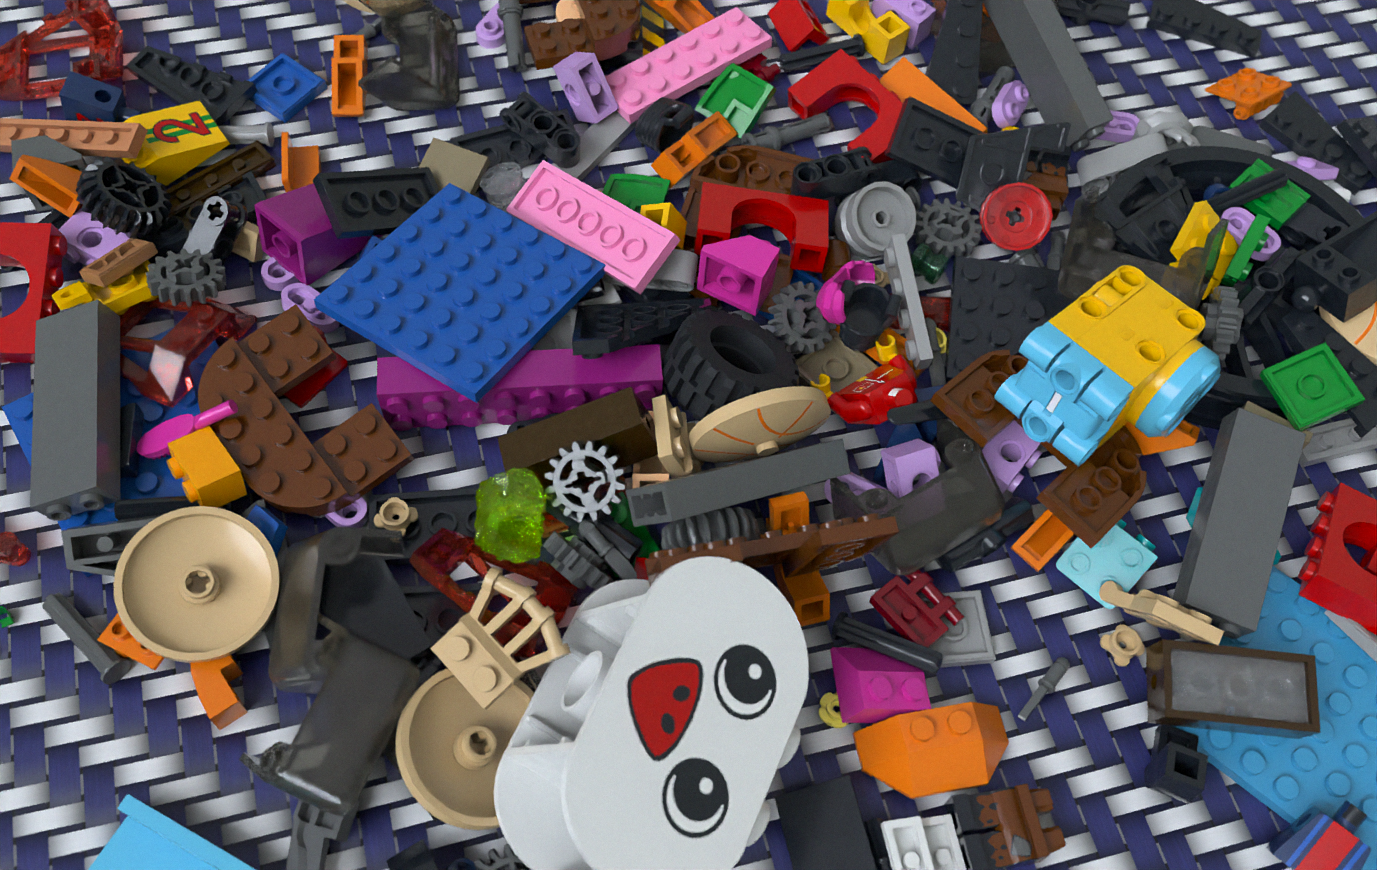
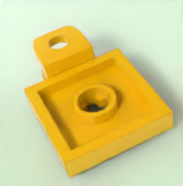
(1194, 234)
(117, 295)

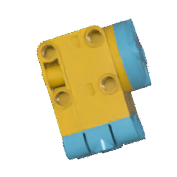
(1111, 361)

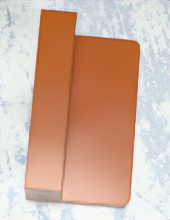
(298, 164)

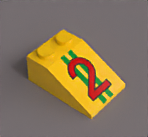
(177, 140)

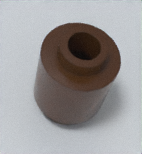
(837, 256)

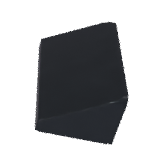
(130, 433)

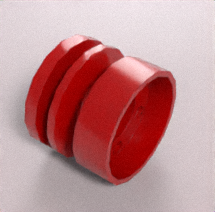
(1032, 208)

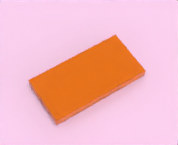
(909, 81)

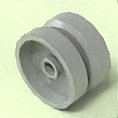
(872, 216)

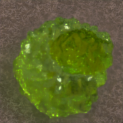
(510, 515)

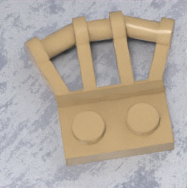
(672, 439)
(1162, 613)
(476, 654)

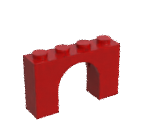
(841, 80)
(797, 217)
(39, 251)
(1330, 573)

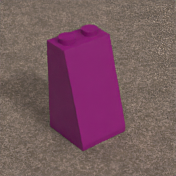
(300, 235)

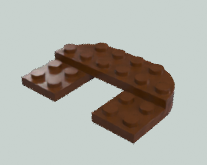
(603, 30)
(745, 168)
(267, 441)
(1083, 496)
(800, 553)

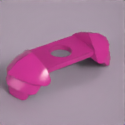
(830, 298)

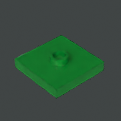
(1311, 387)

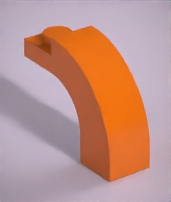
(805, 592)

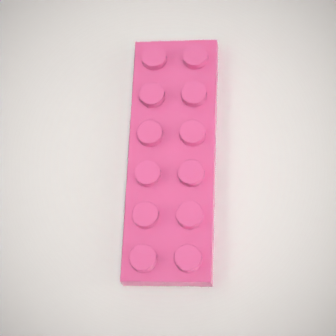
(686, 62)
(594, 224)

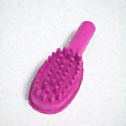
(155, 441)

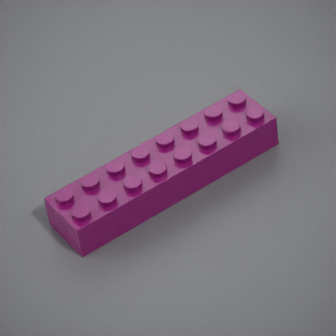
(533, 388)

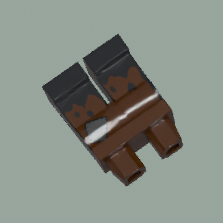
(1049, 175)
(1015, 823)

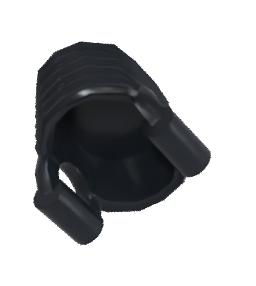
(664, 123)
(867, 313)

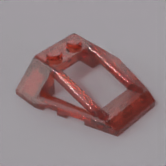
(103, 40)
(169, 369)
(448, 550)

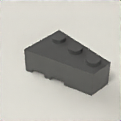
(100, 545)

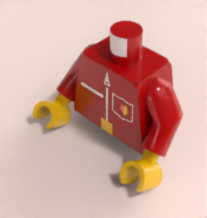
(875, 393)

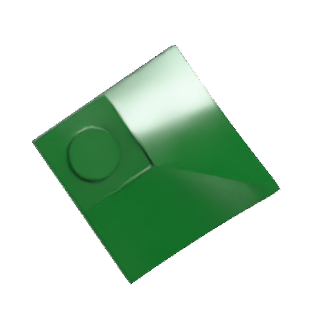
(737, 97)
(636, 190)

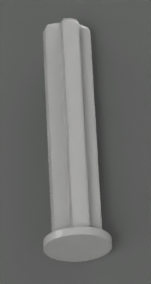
(249, 133)

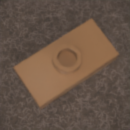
(118, 262)

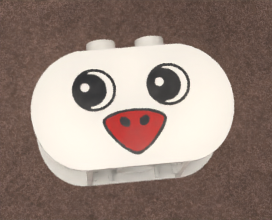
(658, 725)

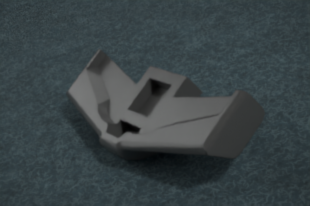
(312, 834)

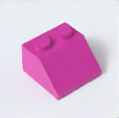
(738, 271)
(876, 686)

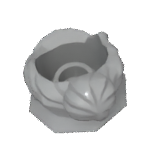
(1172, 126)

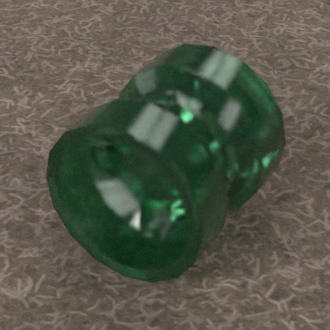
(928, 263)

